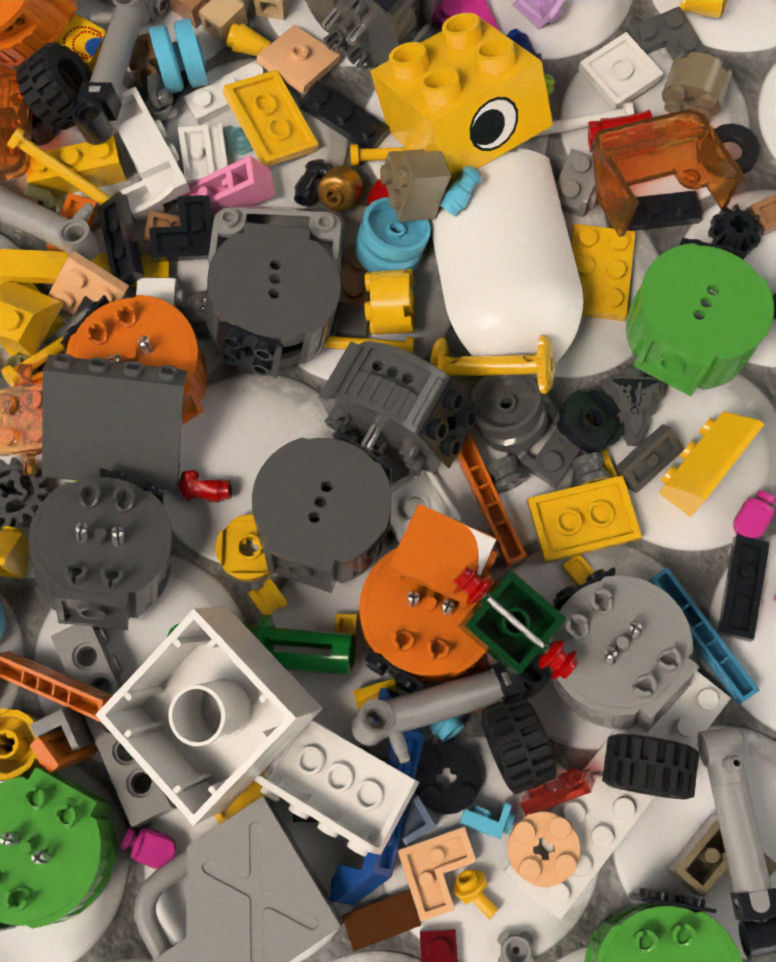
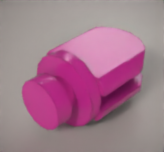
(754, 515)
(150, 847)

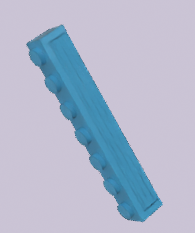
(708, 642)

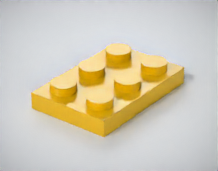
(270, 118)
(603, 270)
(583, 519)

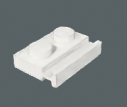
(201, 151)

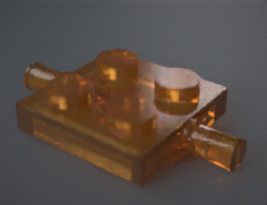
(22, 420)

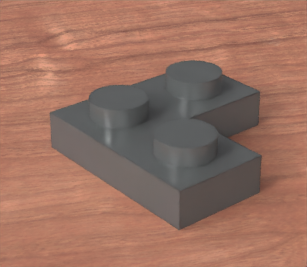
(668, 31)

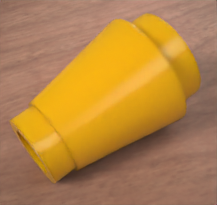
(246, 40)

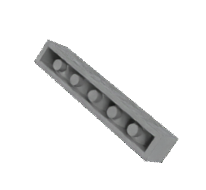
(71, 647)

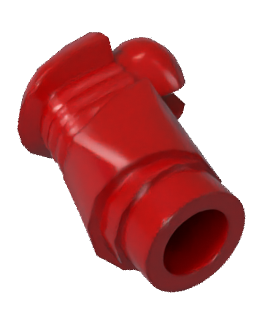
(204, 489)

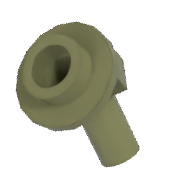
(46, 197)

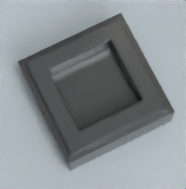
(351, 321)

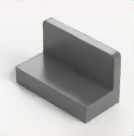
(71, 722)

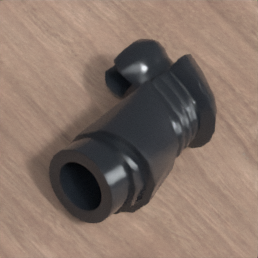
(308, 183)

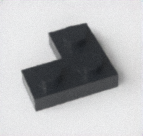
(188, 240)

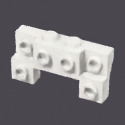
(150, 155)

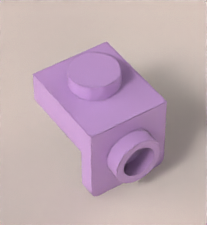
(539, 11)

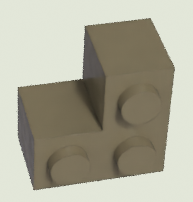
(415, 183)
(705, 859)

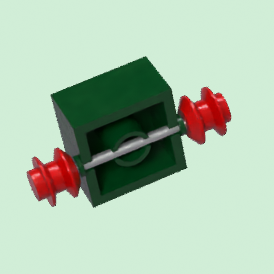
(513, 622)

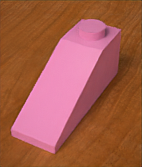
(236, 184)

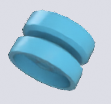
(179, 55)
(386, 242)

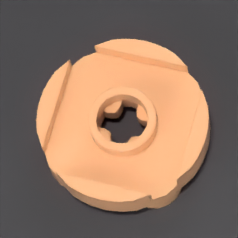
(560, 862)

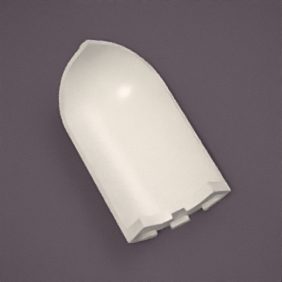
(509, 261)

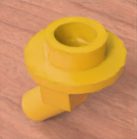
(470, 887)

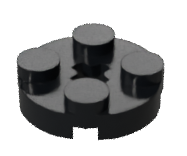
(577, 428)
(462, 792)

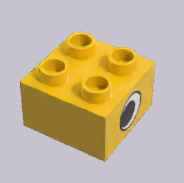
(463, 93)

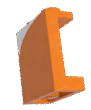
(438, 550)

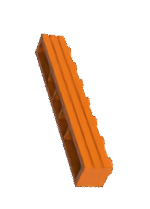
(490, 504)
(52, 684)

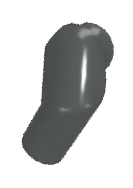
(158, 96)

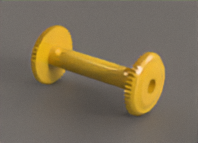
(540, 364)

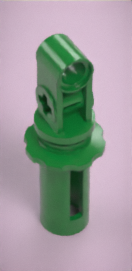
(342, 646)

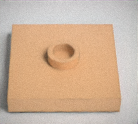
(298, 58)

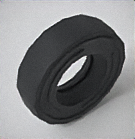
(746, 141)

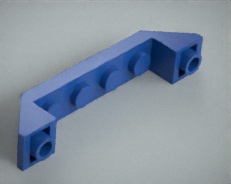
(352, 883)

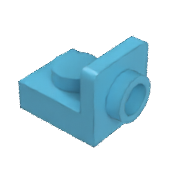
(480, 820)

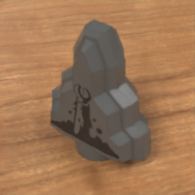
(636, 400)

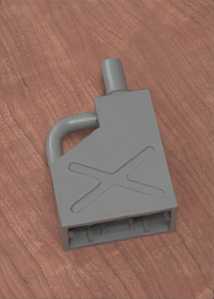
(245, 895)

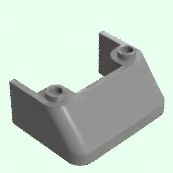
(324, 225)

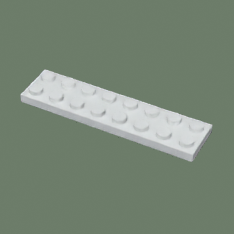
(609, 813)

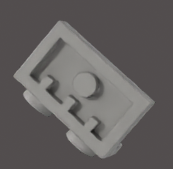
(577, 184)

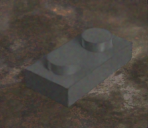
(649, 458)

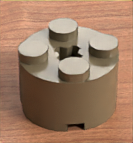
(696, 84)

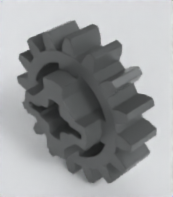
(13, 480)

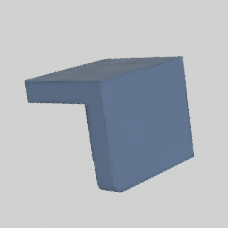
(416, 821)

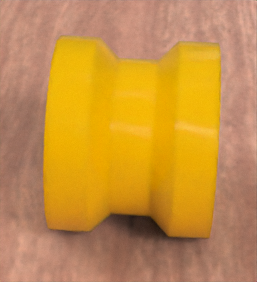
(268, 598)

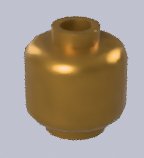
(340, 188)

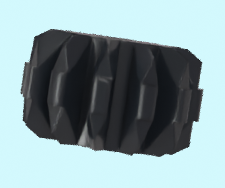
(736, 229)

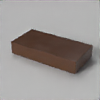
(381, 920)

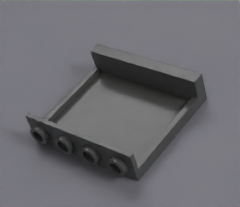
(111, 419)

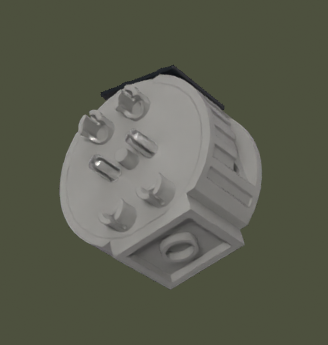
(629, 650)

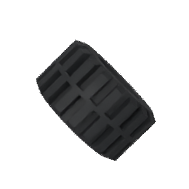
(52, 82)
(518, 744)
(651, 766)

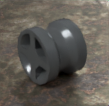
(590, 468)
(506, 474)

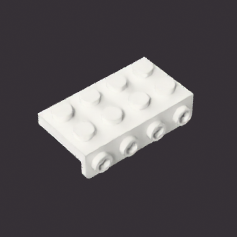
(339, 787)

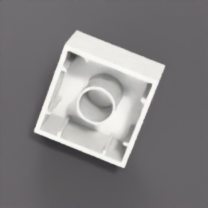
(208, 712)

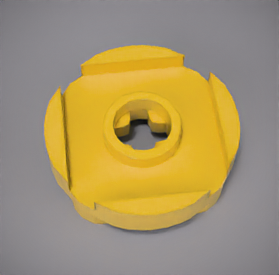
(233, 560)

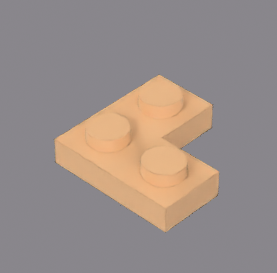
(84, 278)
(425, 866)

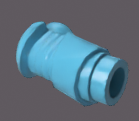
(461, 190)

